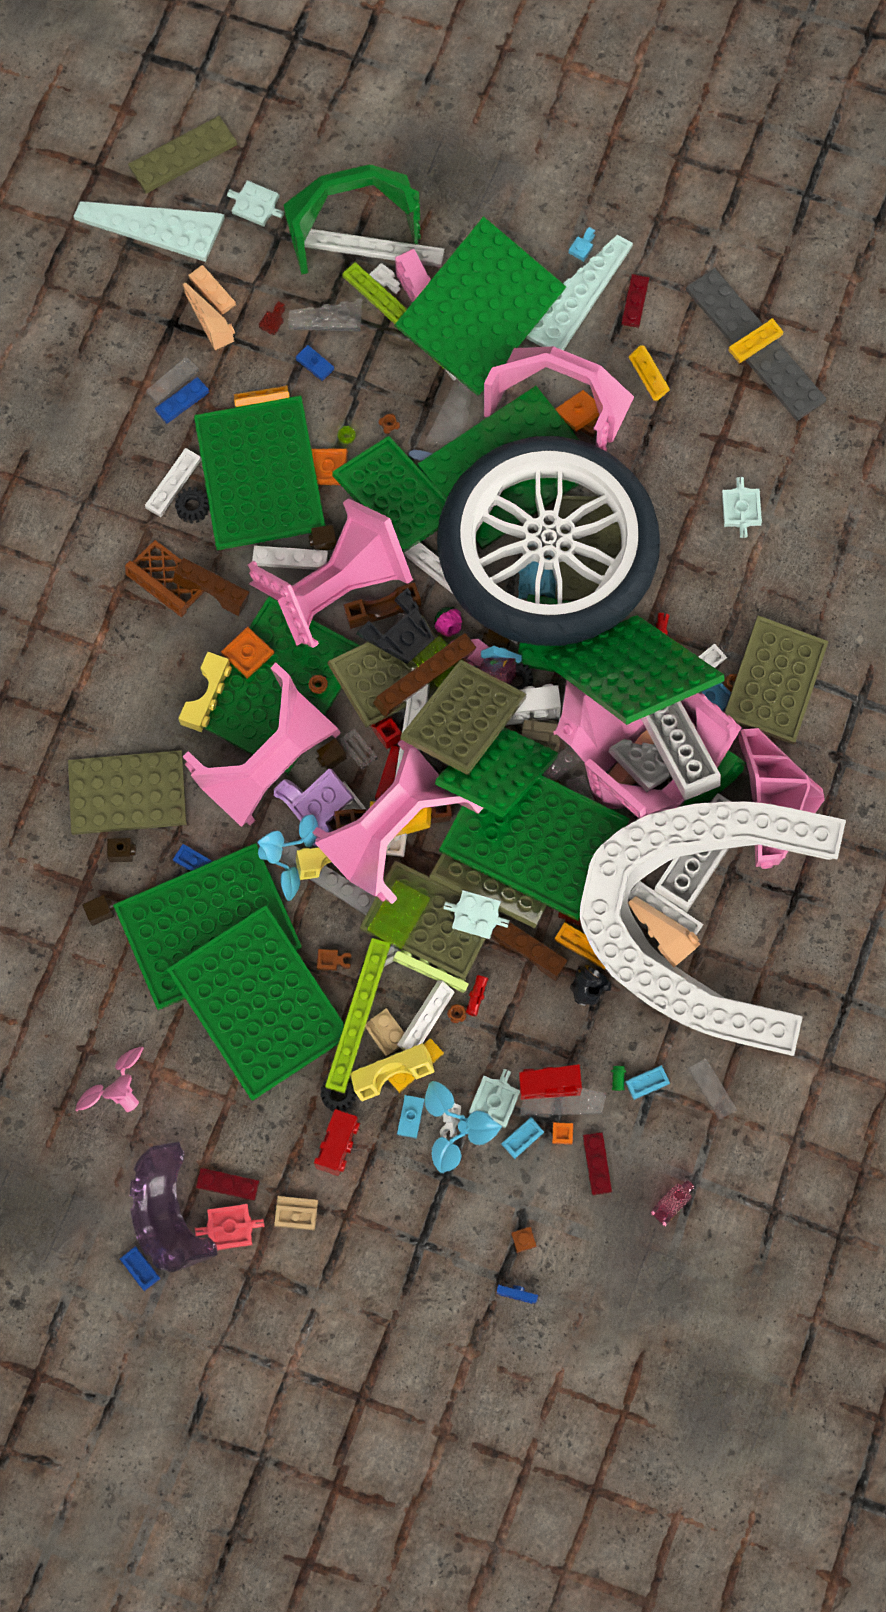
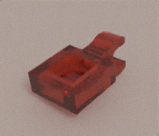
(272, 321)

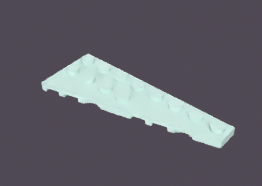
(175, 230)
(580, 295)

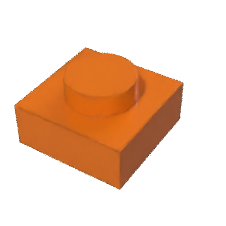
(562, 1133)

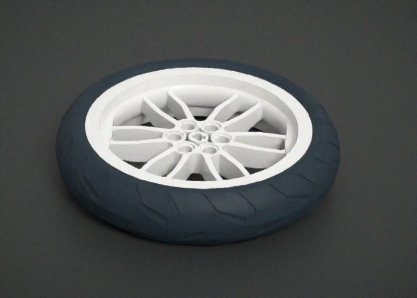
(564, 459)

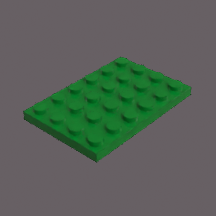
(396, 488)
(501, 774)

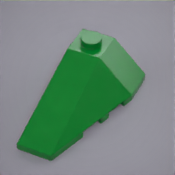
(729, 770)

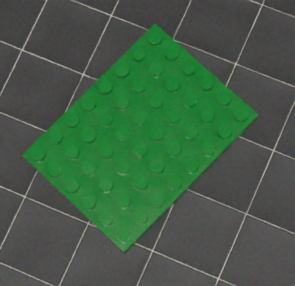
(480, 305)
(522, 418)
(259, 472)
(633, 669)
(250, 707)
(538, 845)
(194, 909)
(258, 1002)

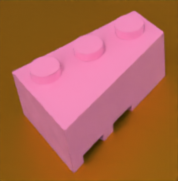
(411, 273)

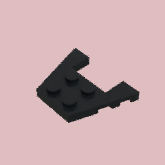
(406, 637)

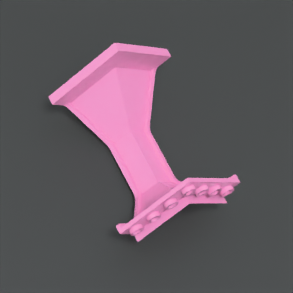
(610, 396)
(362, 557)
(717, 735)
(242, 786)
(361, 845)

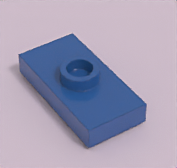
(314, 363)
(140, 1268)
(517, 1293)

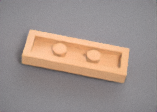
(212, 290)

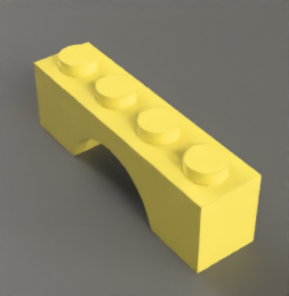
(196, 713)
(310, 862)
(370, 1079)

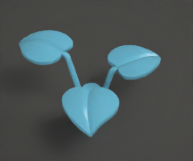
(271, 850)
(478, 1126)

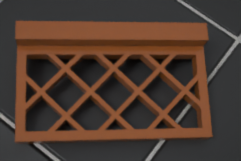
(155, 586)

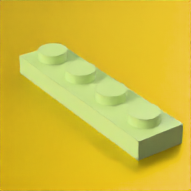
(423, 967)

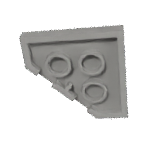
(641, 762)

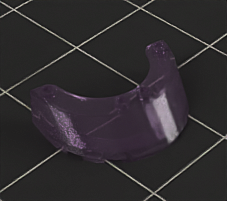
(157, 1212)

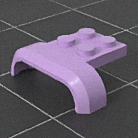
(320, 799)

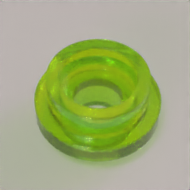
(346, 430)

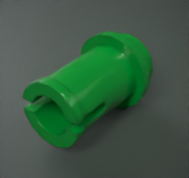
(618, 1078)

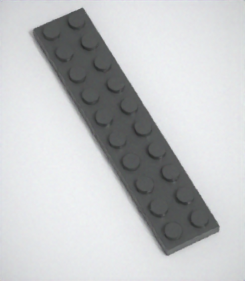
(770, 363)

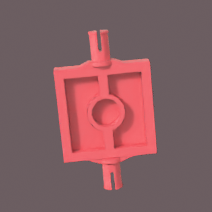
(230, 1227)

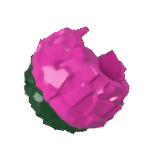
(448, 621)

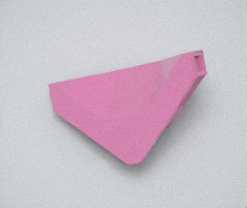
(592, 729)
(776, 782)

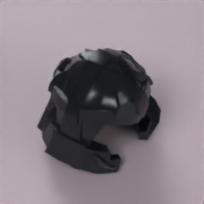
(589, 985)

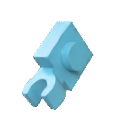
(582, 247)

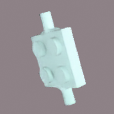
(255, 203)
(741, 507)
(476, 914)
(496, 1098)

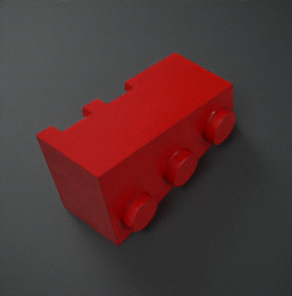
(550, 1082)
(337, 1143)

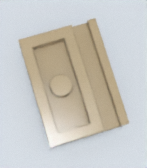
(385, 1032)
(296, 1213)

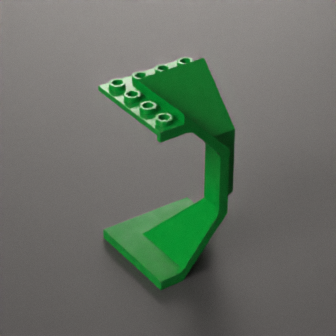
(305, 206)

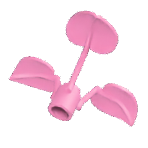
(119, 1090)

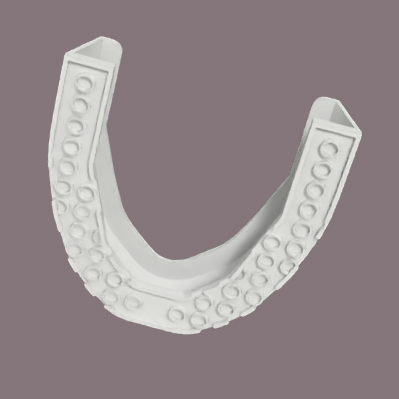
(664, 837)

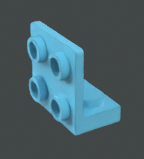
(528, 578)

